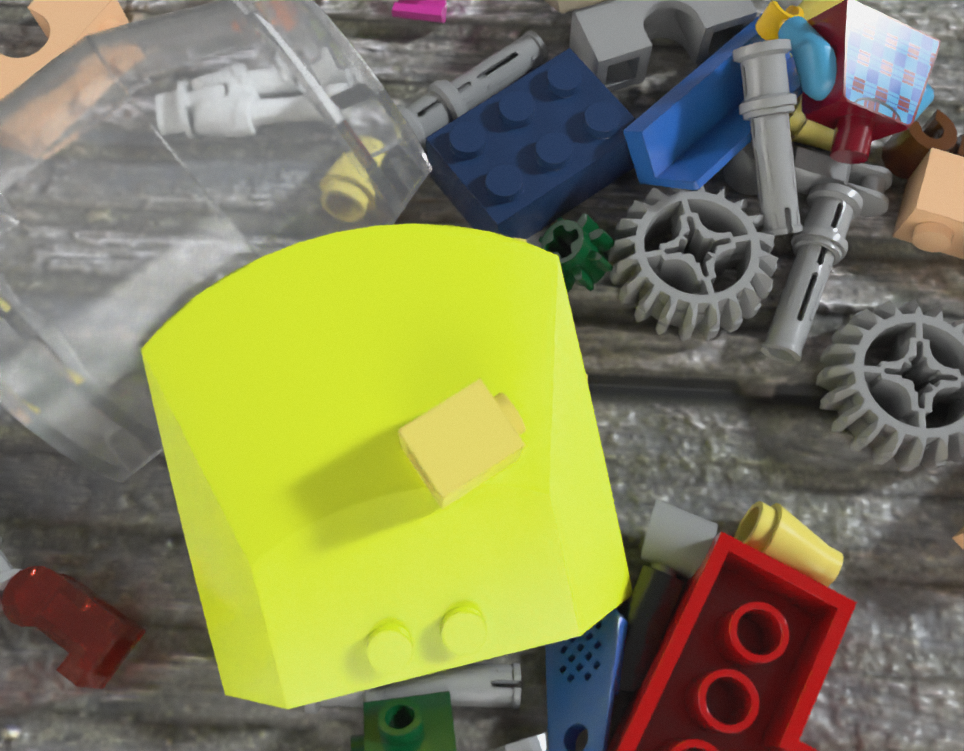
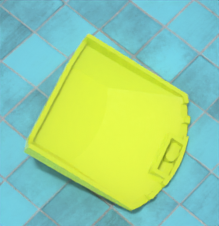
(291, 481)

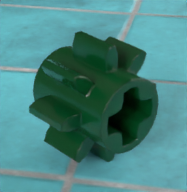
(580, 250)

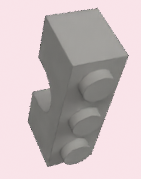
(617, 34)

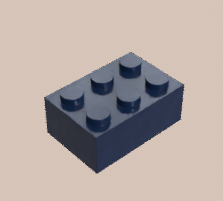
(532, 149)

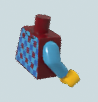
(856, 71)

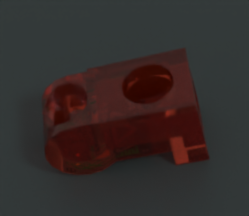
(76, 620)

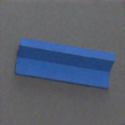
(697, 122)

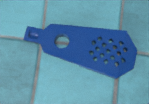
(582, 684)

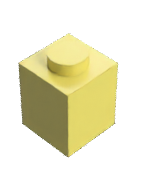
(463, 441)

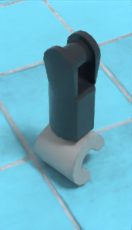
(673, 547)

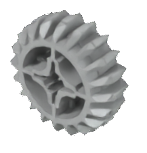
(670, 280)
(890, 401)

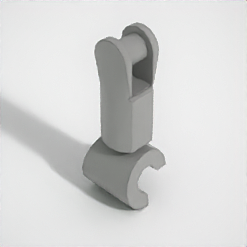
(813, 169)

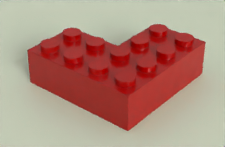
(737, 658)

